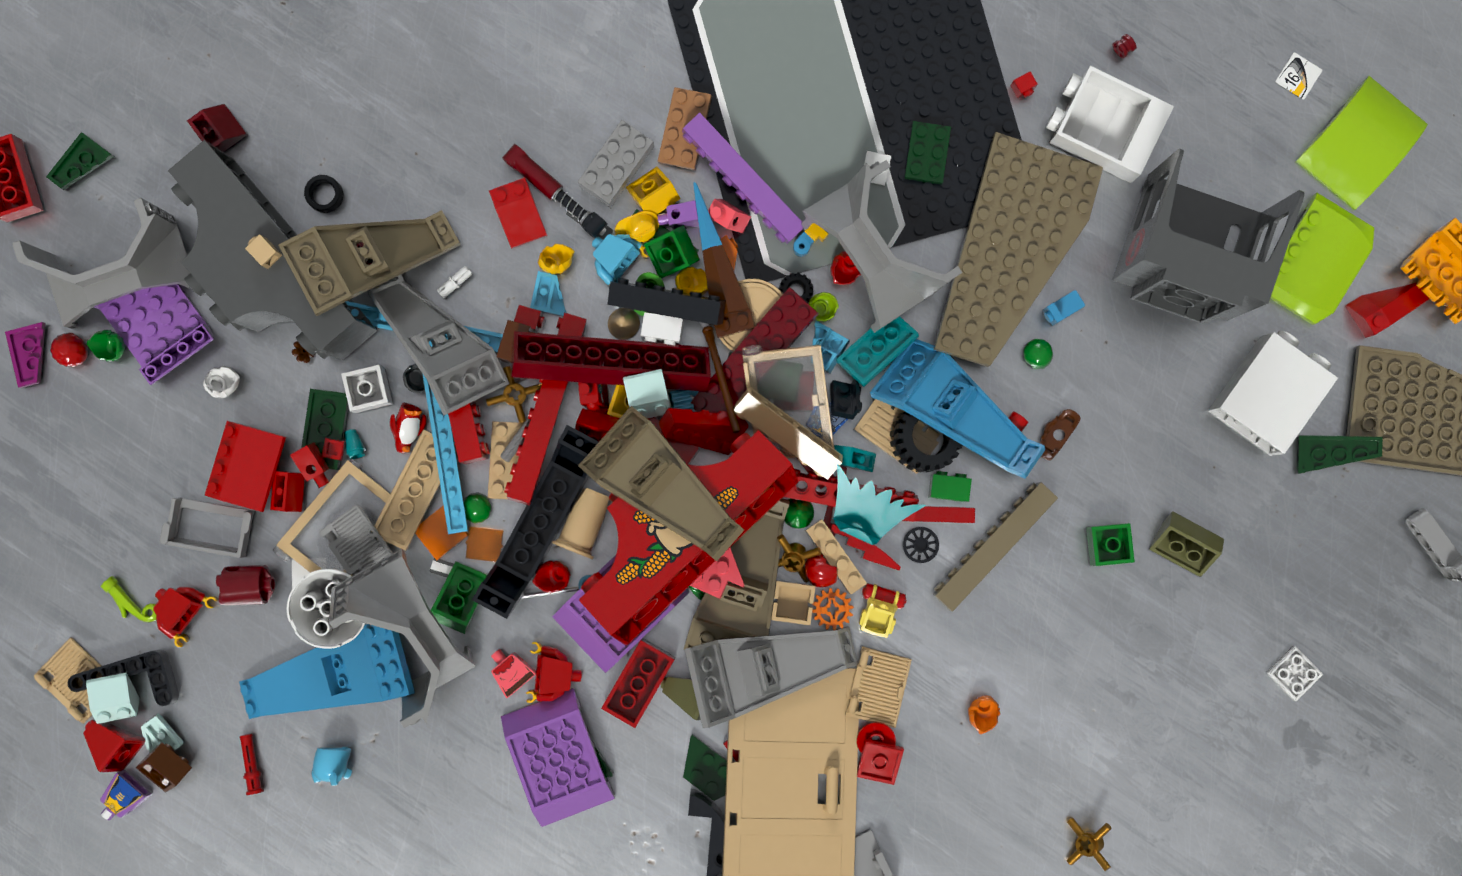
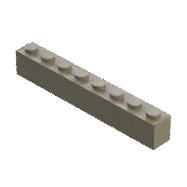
(994, 546)

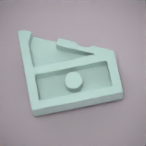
(157, 731)

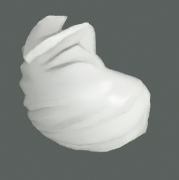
(221, 381)

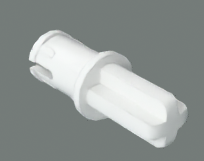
(454, 282)

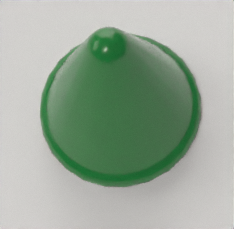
(799, 513)

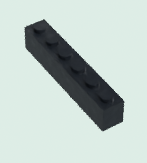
(666, 302)

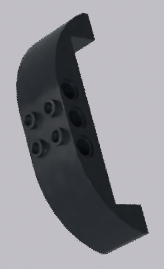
(703, 806)

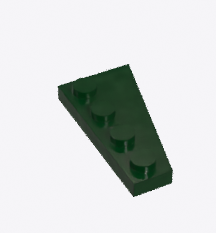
(1331, 451)

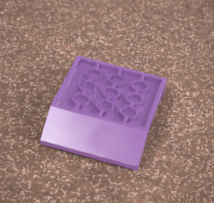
(158, 328)
(592, 636)
(555, 759)

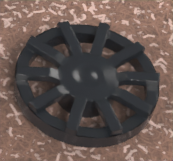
(921, 545)

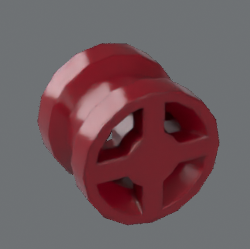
(1124, 46)

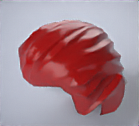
(843, 269)
(552, 576)

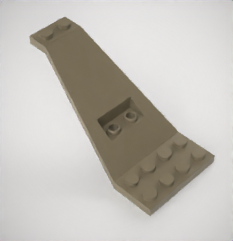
(336, 270)
(652, 477)
(758, 562)

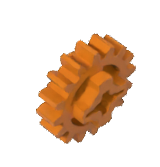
(840, 608)

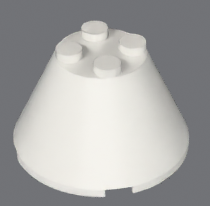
(310, 609)

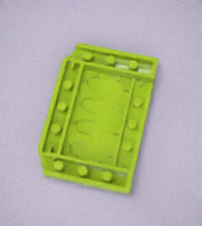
(1322, 260)

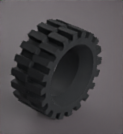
(911, 455)

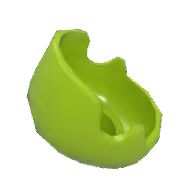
(825, 305)

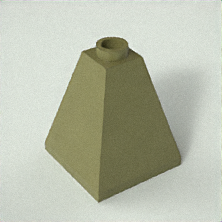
(682, 693)

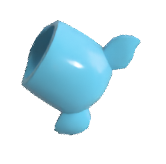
(331, 765)

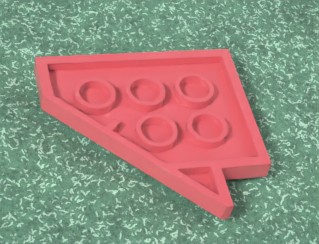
(718, 575)

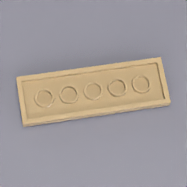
(410, 495)

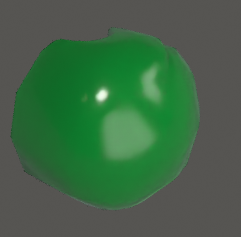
(1038, 353)
(477, 507)

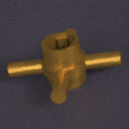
(510, 400)
(795, 556)
(1086, 849)

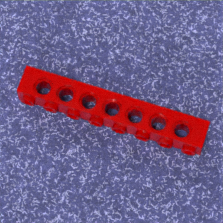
(829, 497)

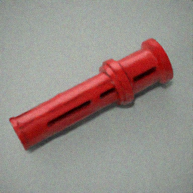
(254, 776)

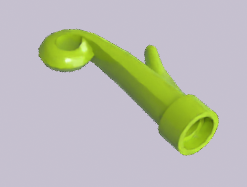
(125, 603)

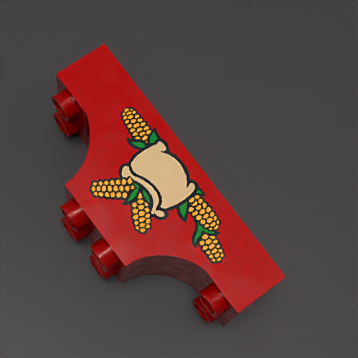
(658, 564)

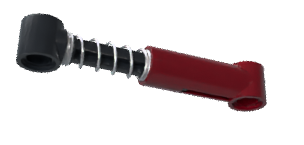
(551, 188)

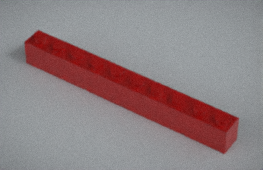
(541, 425)

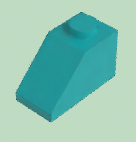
(856, 458)

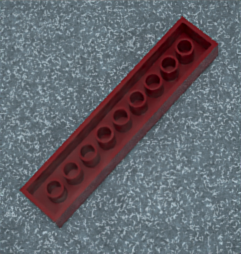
(607, 360)

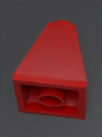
(111, 746)

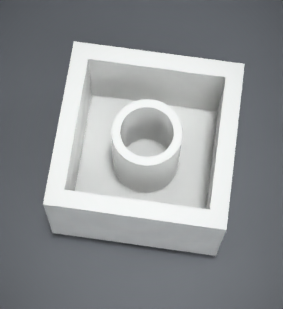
(662, 329)
(367, 388)

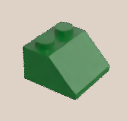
(671, 252)

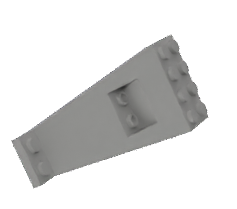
(753, 671)

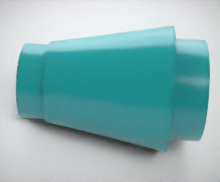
(354, 445)

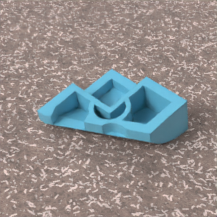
(831, 344)

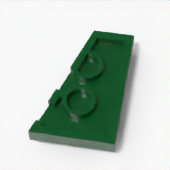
(78, 161)

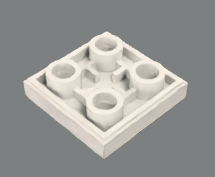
(1294, 673)

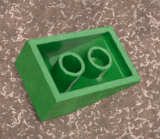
(454, 603)

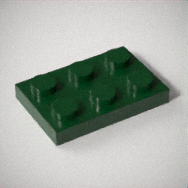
(927, 152)

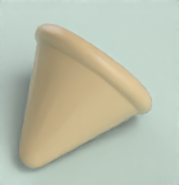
(623, 323)

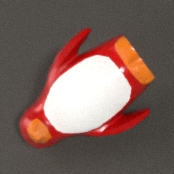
(406, 426)

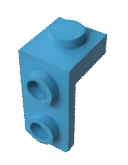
(1063, 307)

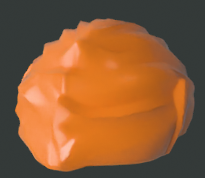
(984, 714)

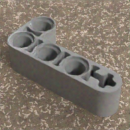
(1436, 544)

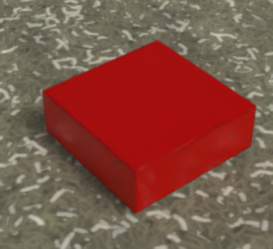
(333, 449)

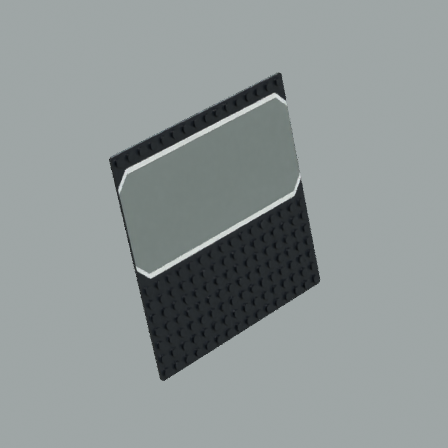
(827, 80)

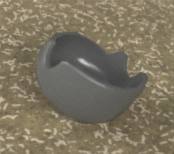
(413, 379)

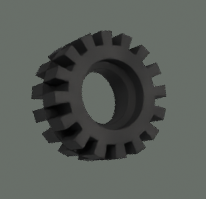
(799, 279)

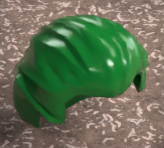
(106, 345)

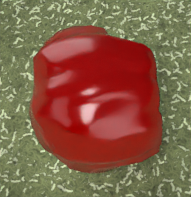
(69, 350)
(819, 572)

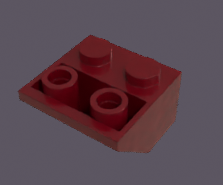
(217, 127)

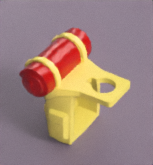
(880, 609)

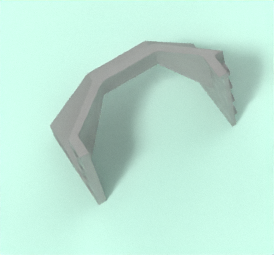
(149, 263)
(891, 282)
(391, 600)

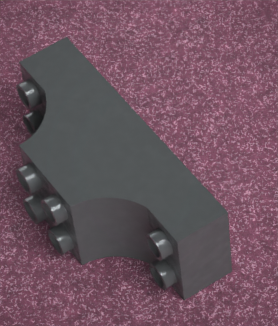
(244, 292)

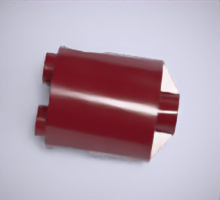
(245, 585)

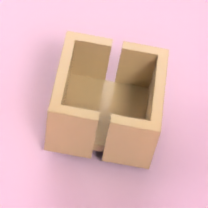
(793, 602)

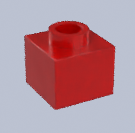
(1024, 85)

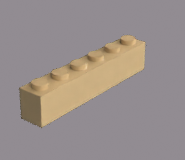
(788, 433)

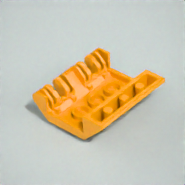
(1439, 268)

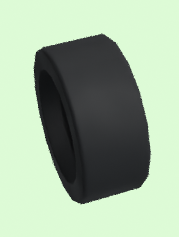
(313, 183)

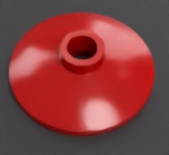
(873, 729)

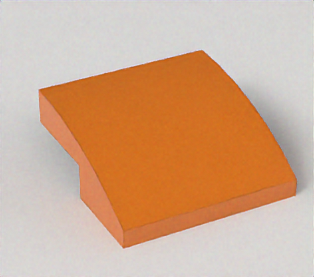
(435, 535)

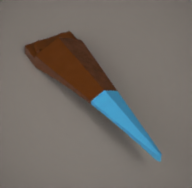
(721, 276)

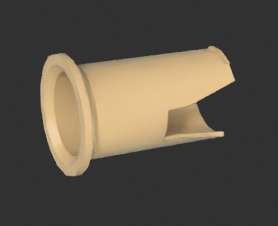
(583, 523)

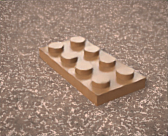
(683, 108)

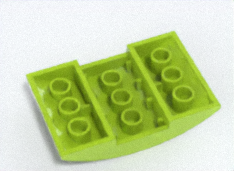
(1362, 143)

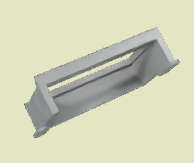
(170, 529)

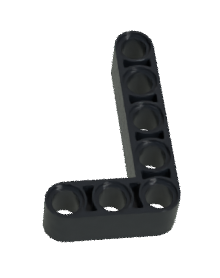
(127, 665)

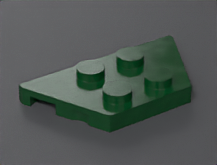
(705, 769)

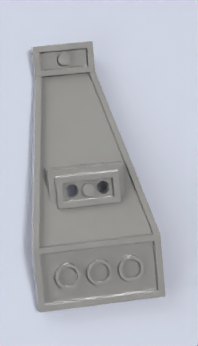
(456, 367)

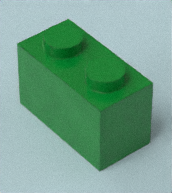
(950, 487)

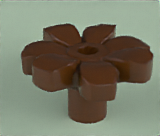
(300, 353)

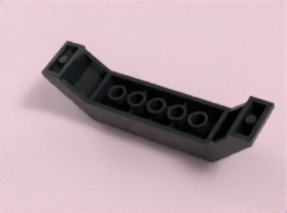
(537, 525)

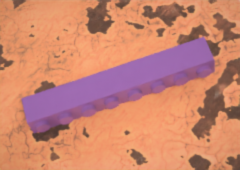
(742, 178)

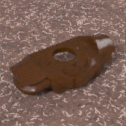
(1067, 422)

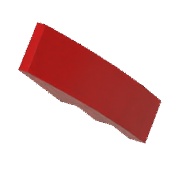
(870, 552)

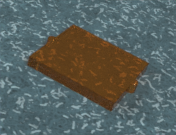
(484, 544)

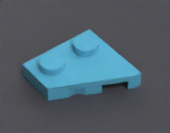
(547, 295)

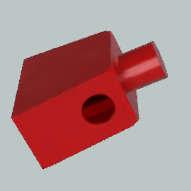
(309, 456)

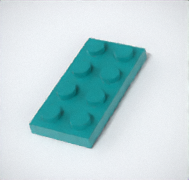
(877, 350)

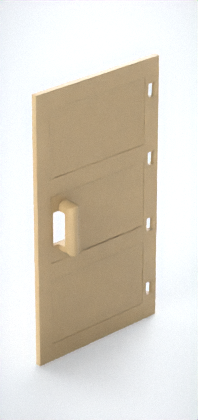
(776, 785)

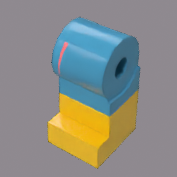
(808, 238)

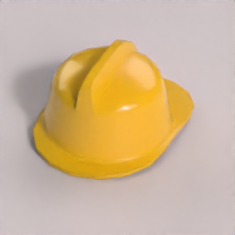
(639, 226)

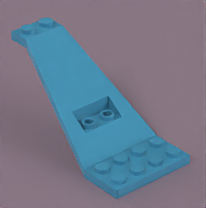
(926, 384)
(356, 673)

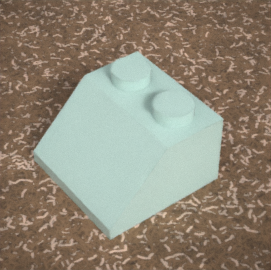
(647, 393)
(112, 698)

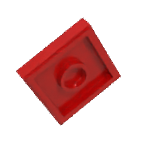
(880, 761)

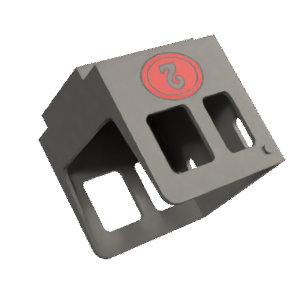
(1180, 252)

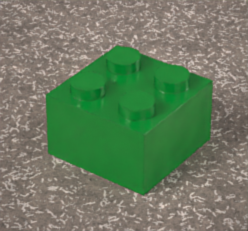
(1110, 544)

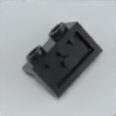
(845, 399)

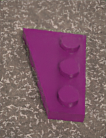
(26, 353)

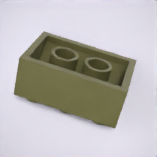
(1187, 544)

